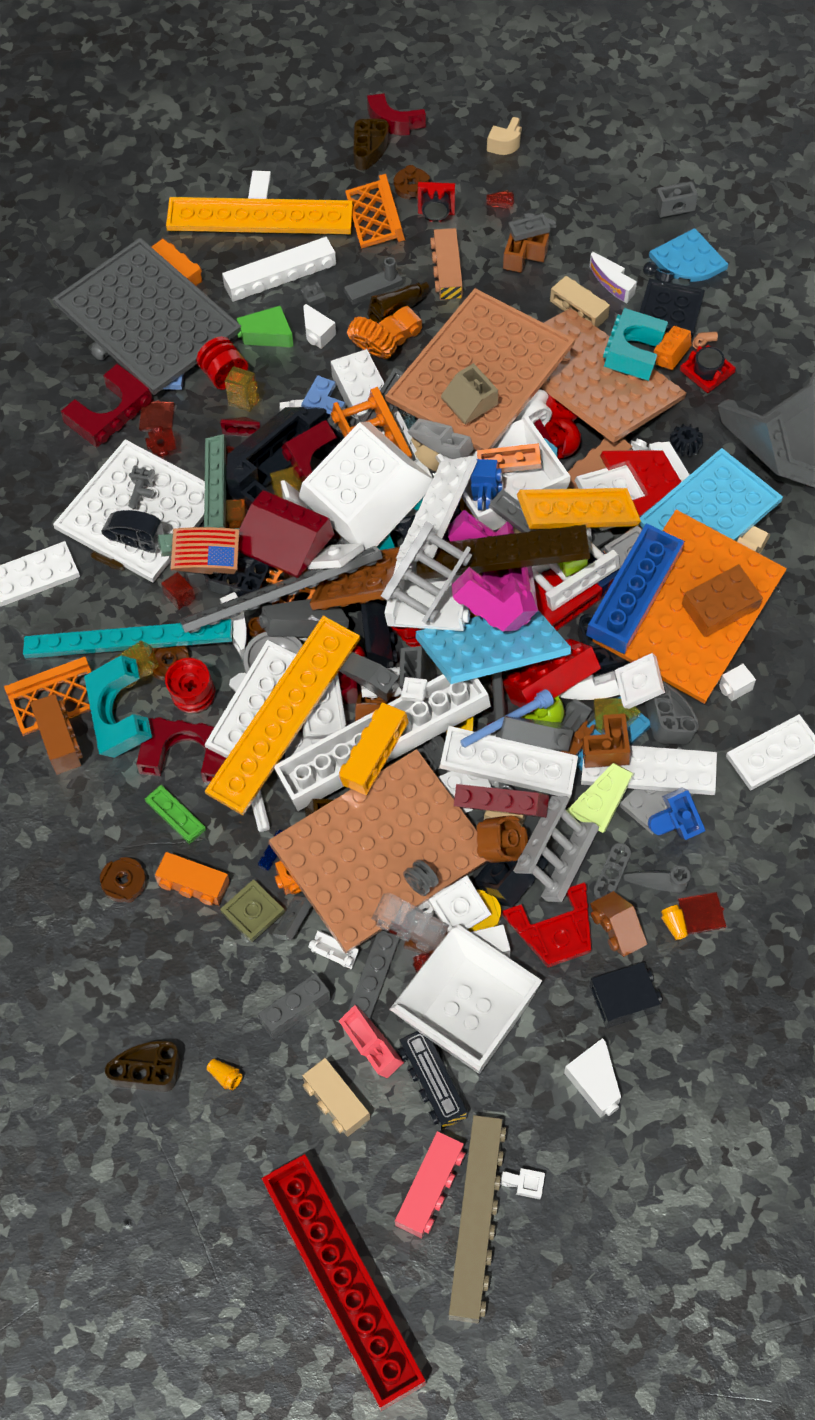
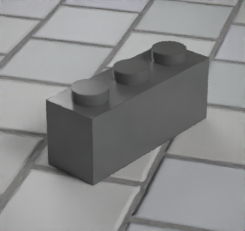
(294, 1006)

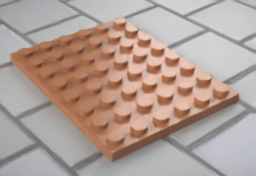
(504, 345)
(599, 395)
(364, 843)

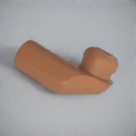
(704, 337)

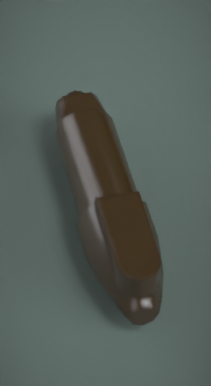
(112, 563)

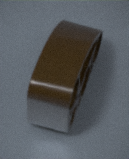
(370, 142)
(148, 1059)

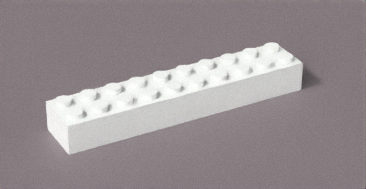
(354, 378)
(316, 769)

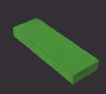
(175, 814)

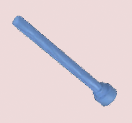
(542, 700)

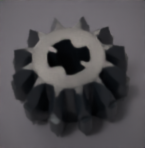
(686, 440)

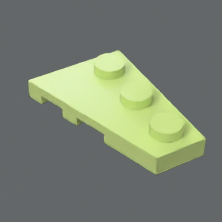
(602, 797)

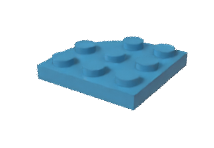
(689, 257)

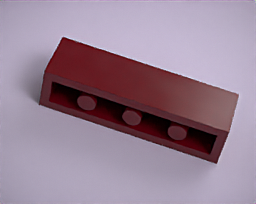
(501, 800)

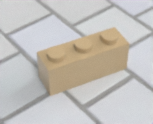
(570, 294)
(335, 1098)

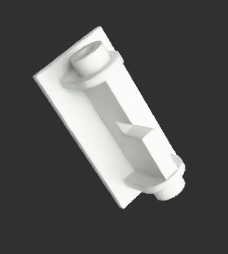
(329, 948)

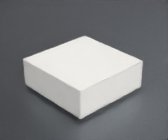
(414, 689)

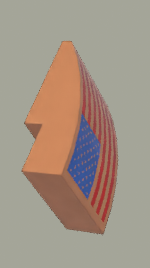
(205, 550)

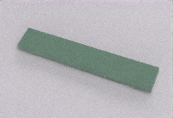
(215, 482)

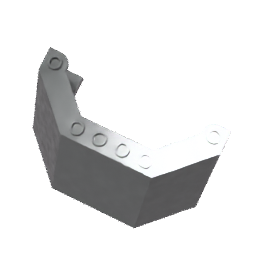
(781, 436)

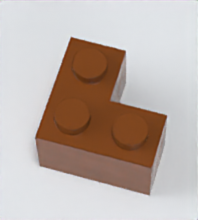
(531, 248)
(610, 746)
(620, 922)

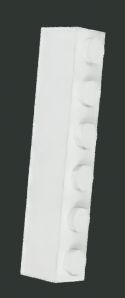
(279, 269)

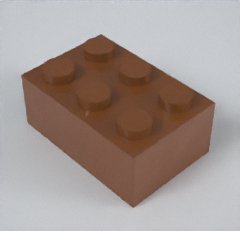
(722, 600)
(57, 733)

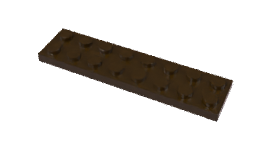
(514, 551)

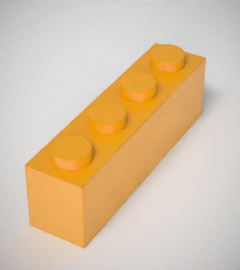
(373, 748)

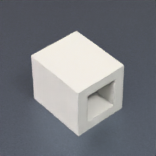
(737, 682)

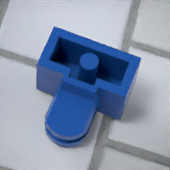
(486, 482)
(679, 815)

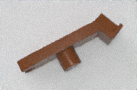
(577, 741)

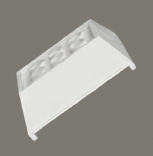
(550, 476)
(365, 486)
(466, 997)

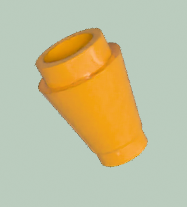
(675, 922)
(226, 1075)

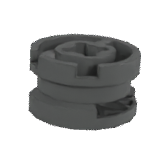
(420, 877)

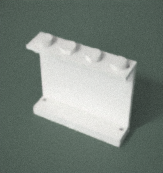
(449, 615)

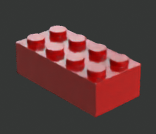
(553, 674)

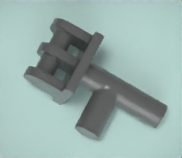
(143, 479)

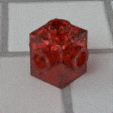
(160, 433)

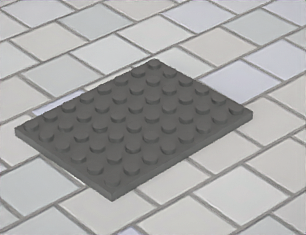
(145, 314)

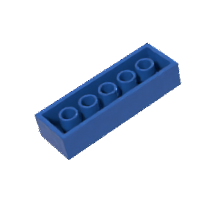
(635, 588)

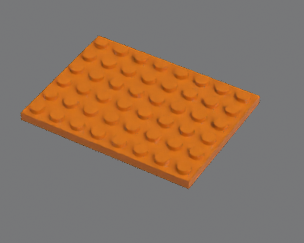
(682, 652)

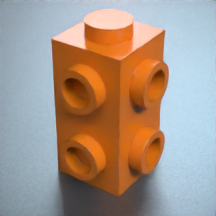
(673, 347)

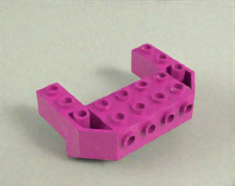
(499, 596)

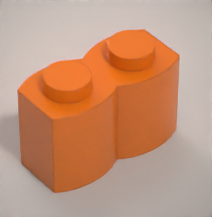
(403, 324)

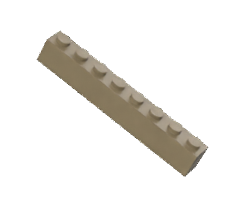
(475, 1220)

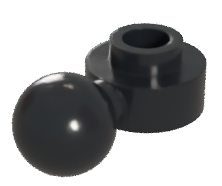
(651, 269)

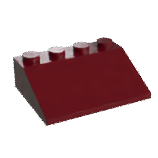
(283, 533)

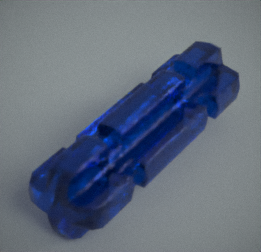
(269, 856)

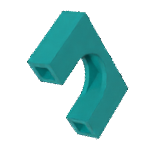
(627, 358)
(102, 688)

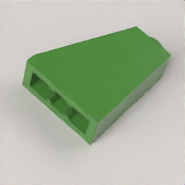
(265, 328)

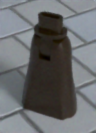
(390, 302)

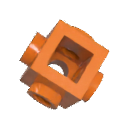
(285, 880)

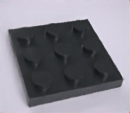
(673, 303)

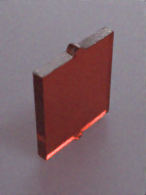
(156, 415)
(702, 913)

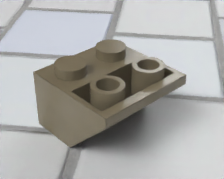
(470, 394)

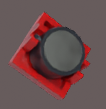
(436, 200)
(707, 367)

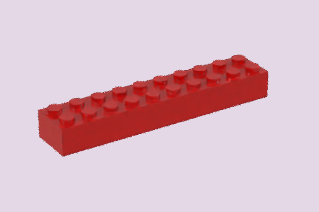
(344, 1283)

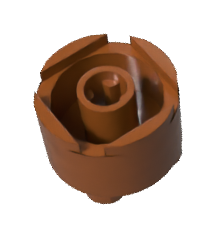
(501, 839)

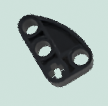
(134, 529)
(245, 578)
(606, 659)

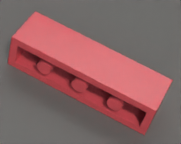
(429, 1184)

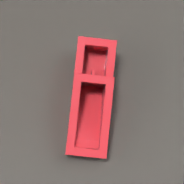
(371, 1042)

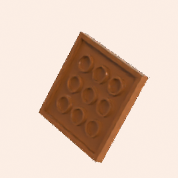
(358, 586)

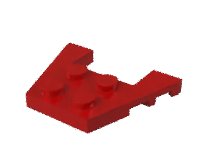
(651, 472)
(558, 937)

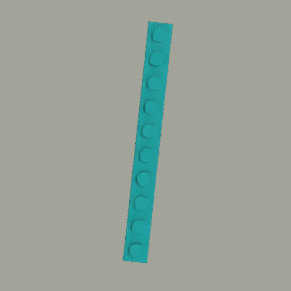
(123, 638)

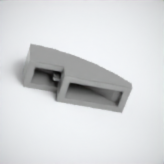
(441, 438)

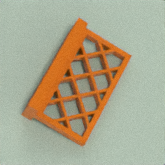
(387, 204)
(44, 681)

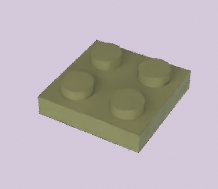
(252, 910)

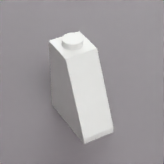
(595, 1079)

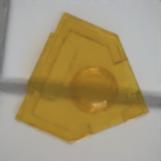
(613, 706)

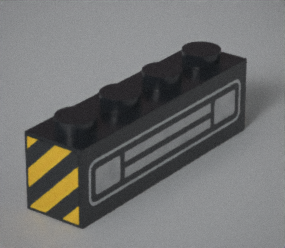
(433, 1080)

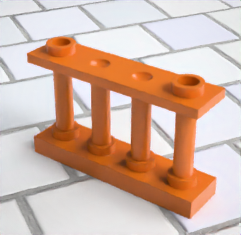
(383, 418)

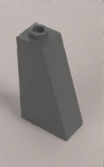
(297, 618)

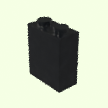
(625, 994)

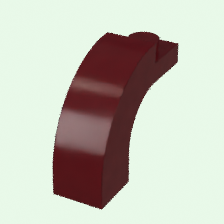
(399, 121)

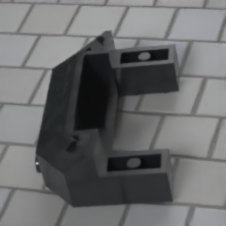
(262, 454)

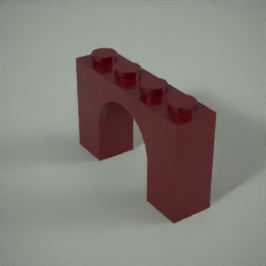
(98, 427)
(300, 449)
(167, 734)

